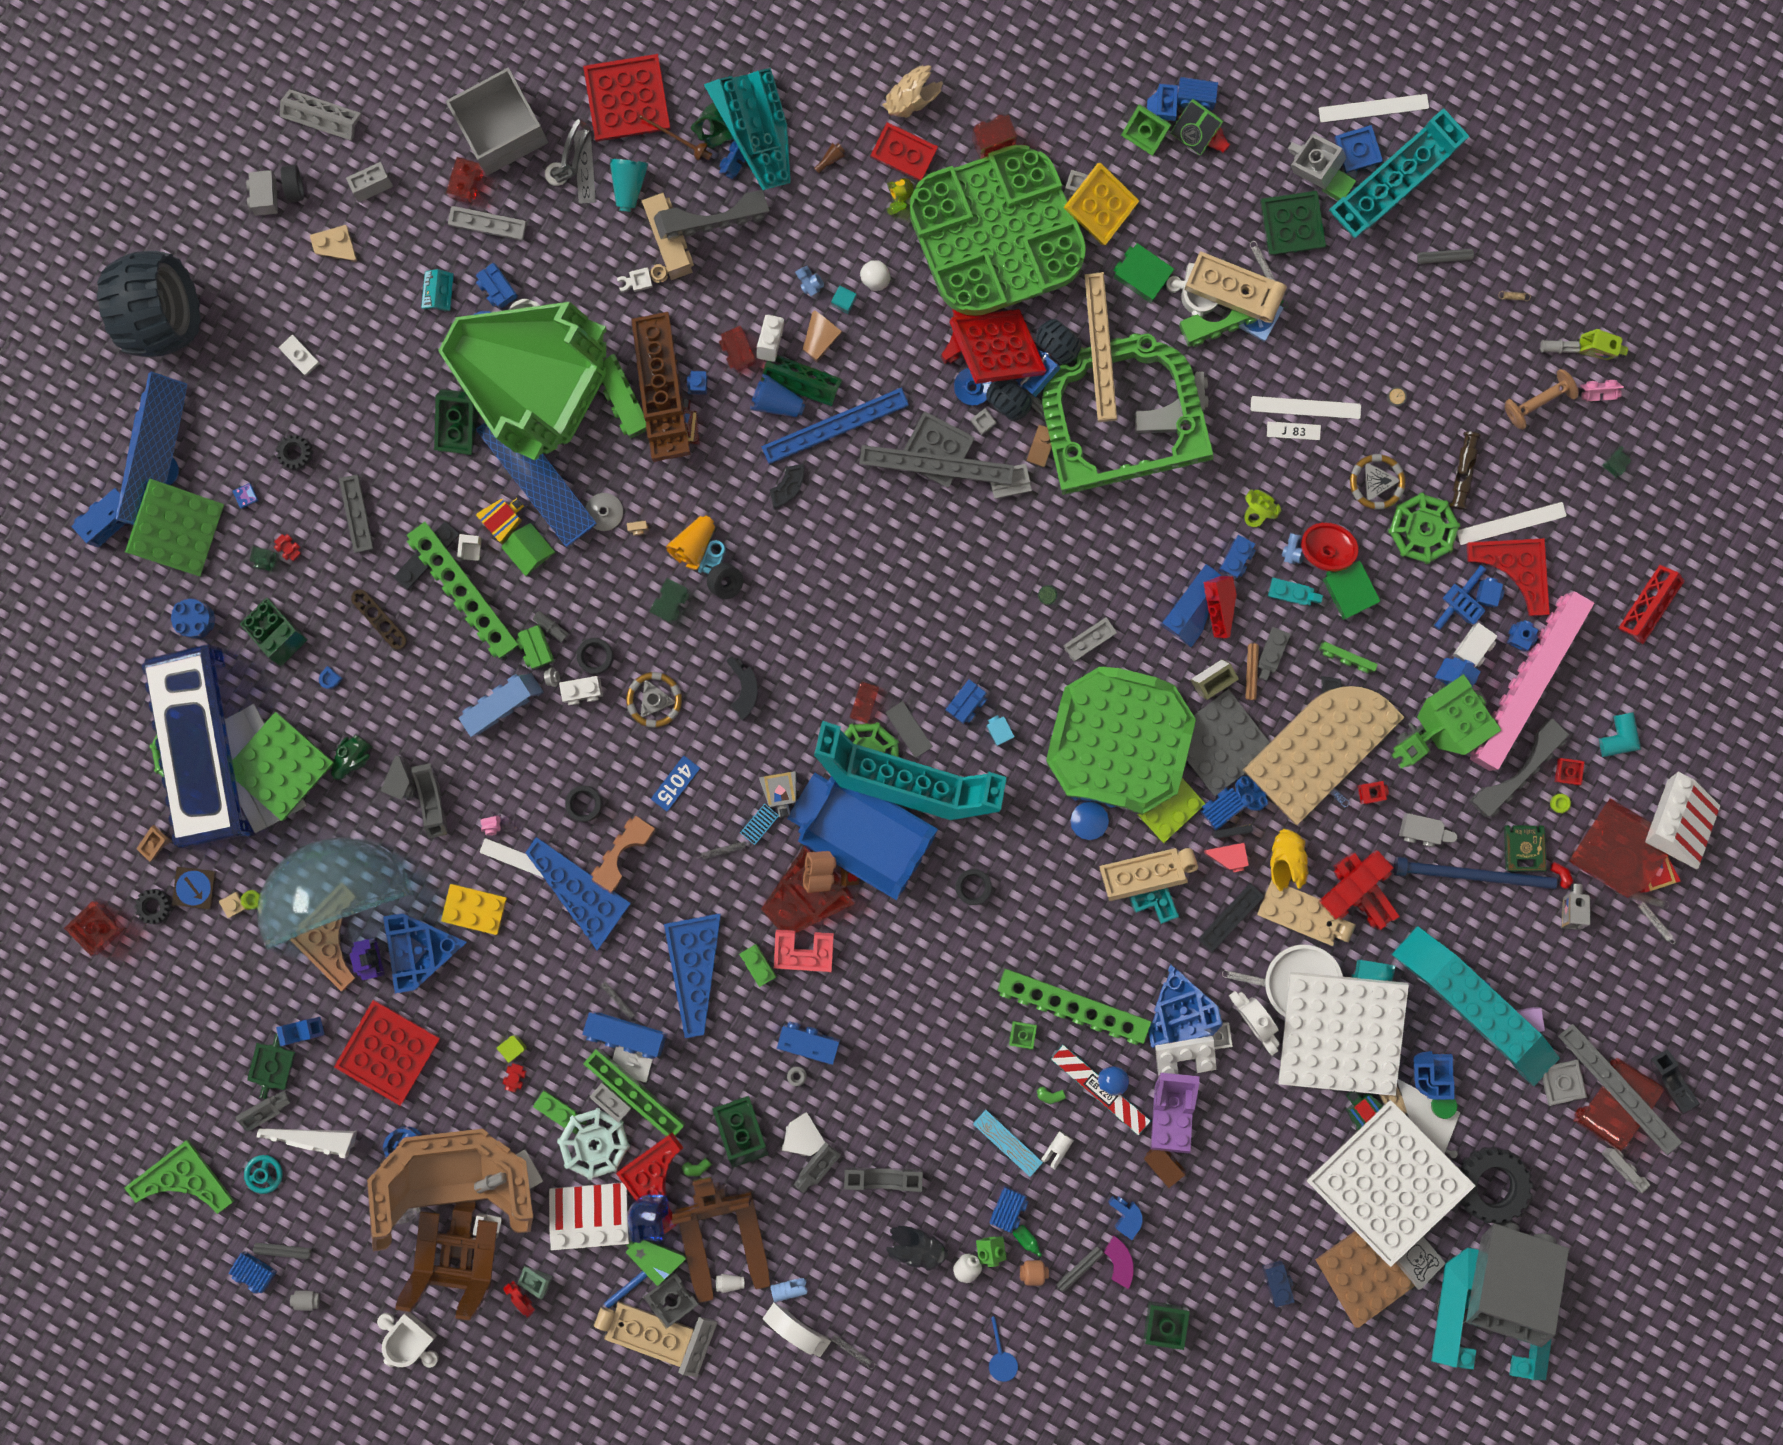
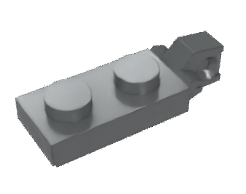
(1272, 652)
(263, 1111)
(817, 1167)

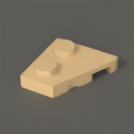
(334, 243)

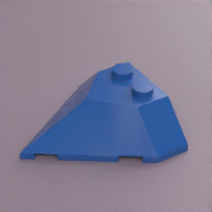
(416, 950)
(1182, 1012)

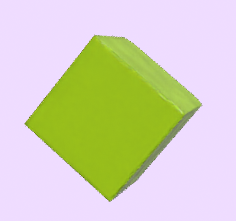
(511, 1048)

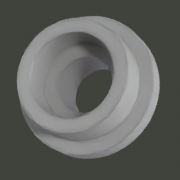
(551, 677)
(794, 1082)

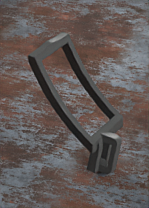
(567, 171)

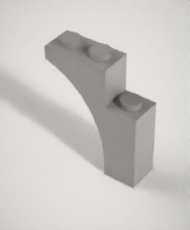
(1165, 418)

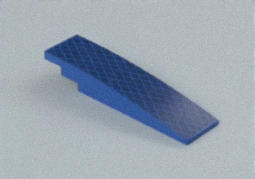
(151, 441)
(544, 490)

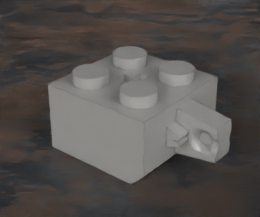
(1317, 160)

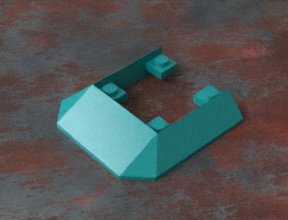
(1454, 1299)

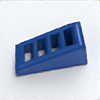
(1474, 610)

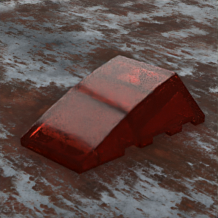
(794, 908)

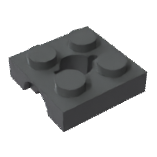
(656, 1299)

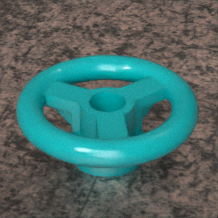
(256, 1174)

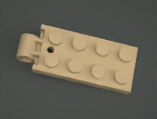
(1147, 873)
(1303, 914)
(644, 1333)

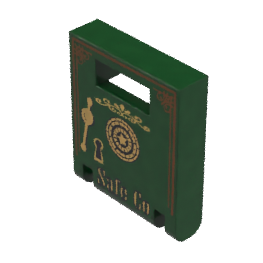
(1525, 844)

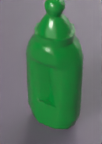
(1027, 1240)

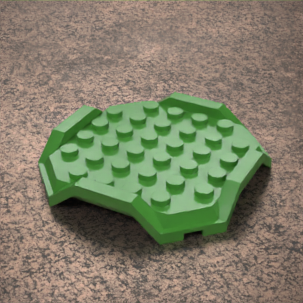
(1121, 739)

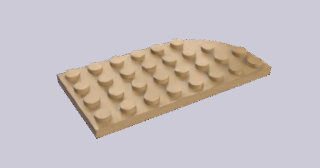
(1321, 748)

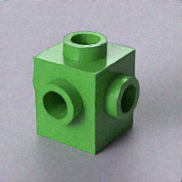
(991, 1251)

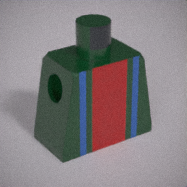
(1362, 1108)

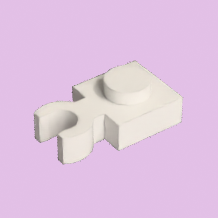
(638, 279)

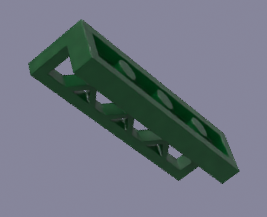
(800, 382)

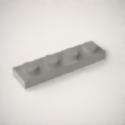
(487, 223)

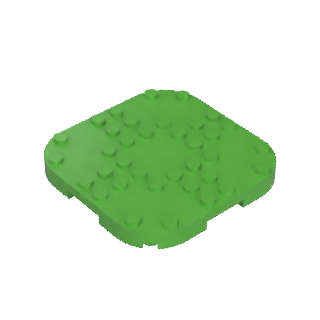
(997, 230)

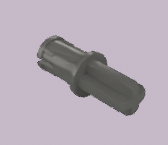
(550, 626)

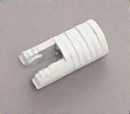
(1060, 1146)

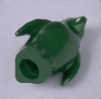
(350, 756)

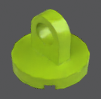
(1260, 504)

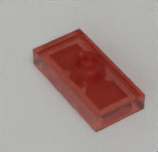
(864, 702)

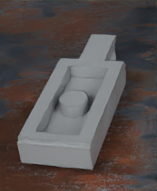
(1627, 1170)

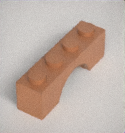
(636, 834)

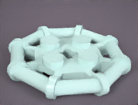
(583, 1139)

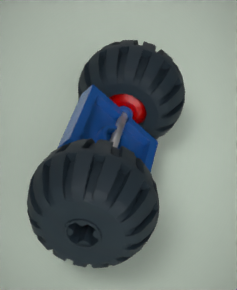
(1057, 343)

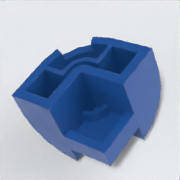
(1434, 1075)

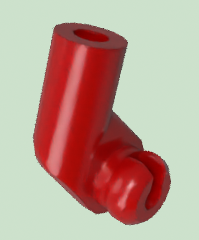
(1564, 873)

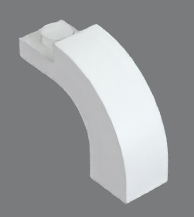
(794, 1331)

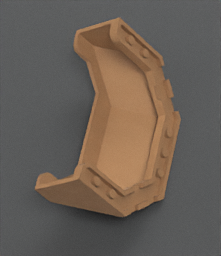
(444, 1171)

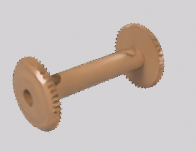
(1568, 386)

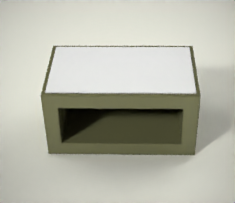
(1214, 679)

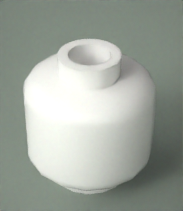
(967, 1268)

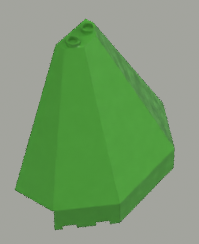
(528, 371)

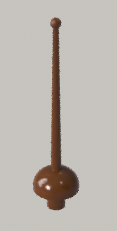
(699, 150)

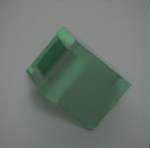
(1617, 462)

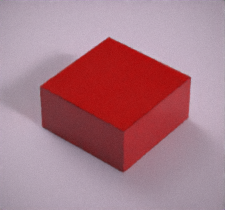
(1569, 771)

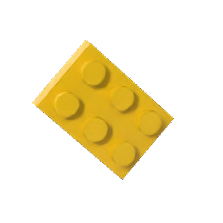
(473, 909)

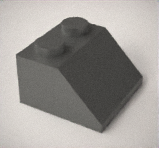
(400, 780)

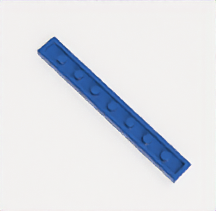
(835, 426)

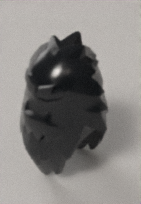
(916, 1248)

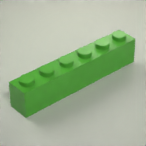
(633, 1093)

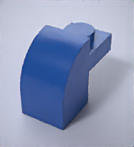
(300, 1031)
(1131, 1220)

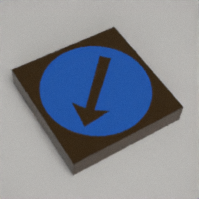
(194, 887)

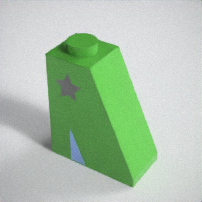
(655, 1259)

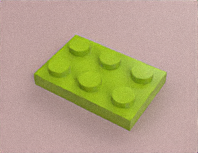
(1173, 813)

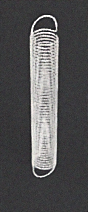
(1264, 267)
(1654, 924)
(1245, 978)

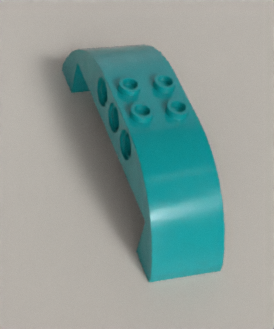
(1399, 174)

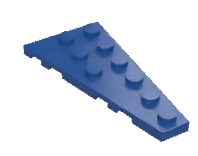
(586, 902)
(692, 958)

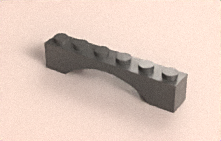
(676, 222)
(1546, 740)

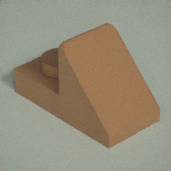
(1040, 447)
(153, 843)

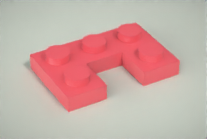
(800, 959)

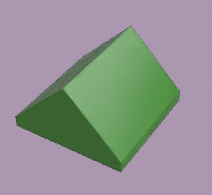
(1146, 130)
(527, 549)

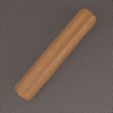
(1252, 671)

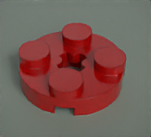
(521, 1302)

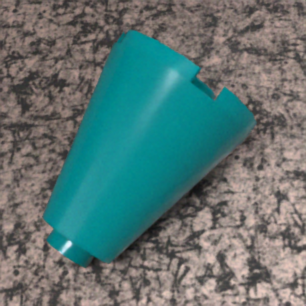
(627, 182)

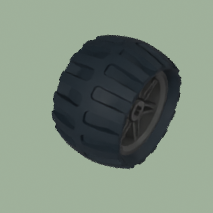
(148, 303)

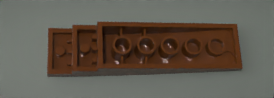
(660, 387)

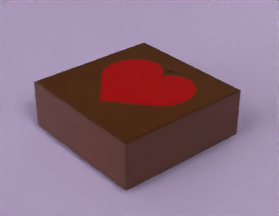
(848, 878)

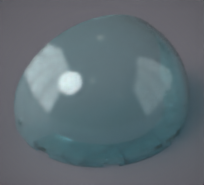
(325, 885)

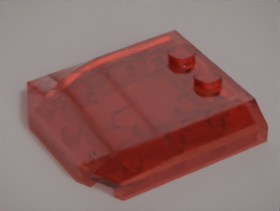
(1617, 850)

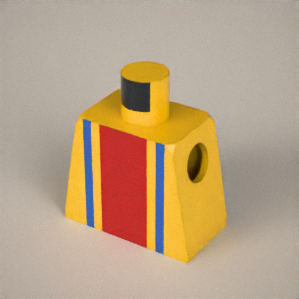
(501, 518)

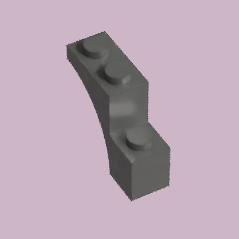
(430, 798)

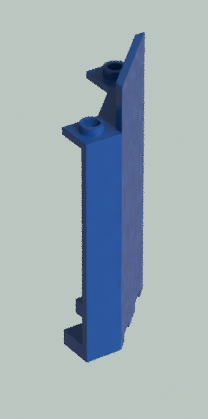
(862, 833)

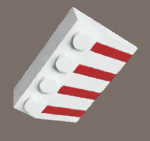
(1683, 820)
(588, 1216)

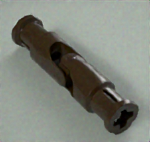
(1467, 460)

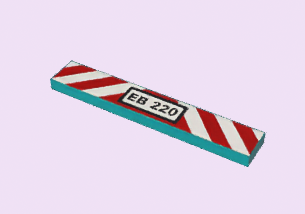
(1089, 1081)

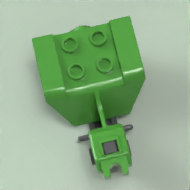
(1451, 719)

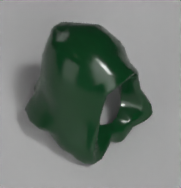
(718, 130)

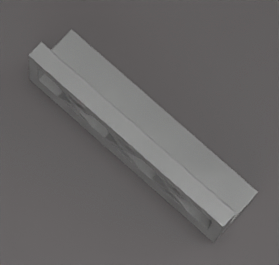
(317, 116)

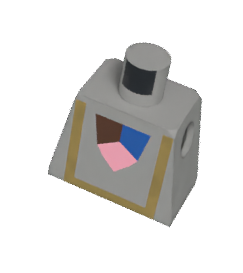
(780, 791)
(1575, 909)

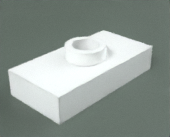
(299, 355)

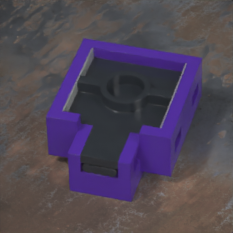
(367, 959)

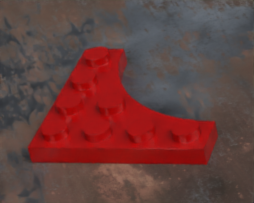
(1521, 561)
(649, 1172)

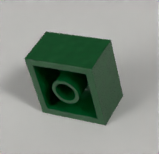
(1166, 1325)

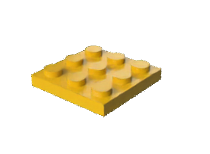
(1101, 204)

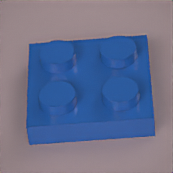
(1359, 148)

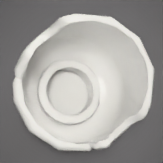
(875, 275)

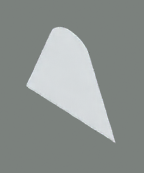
(1421, 1114)

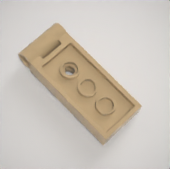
(1224, 285)

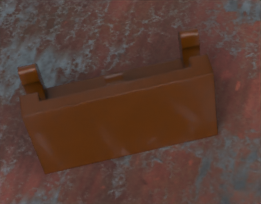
(1165, 1166)

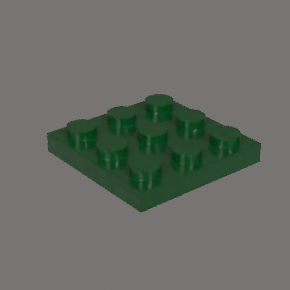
(1292, 223)

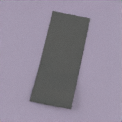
(908, 729)

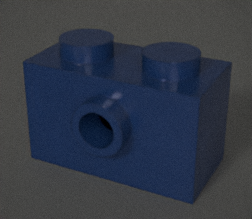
(1278, 1283)

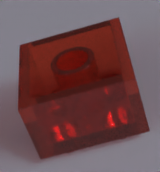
(993, 135)
(94, 928)

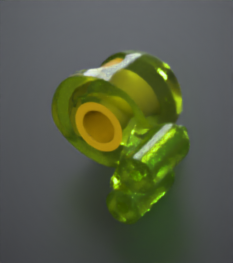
(900, 191)

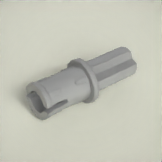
(1560, 346)
(490, 1182)

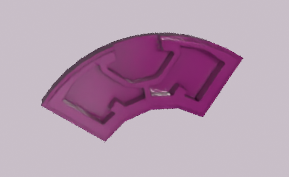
(1121, 1262)

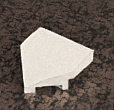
(802, 1137)

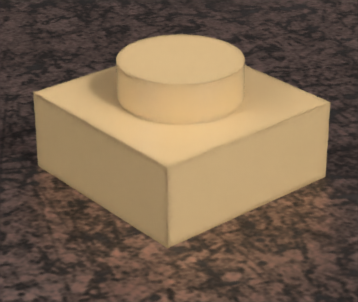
(637, 528)
(232, 905)

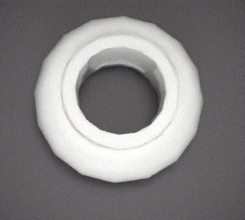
(553, 166)

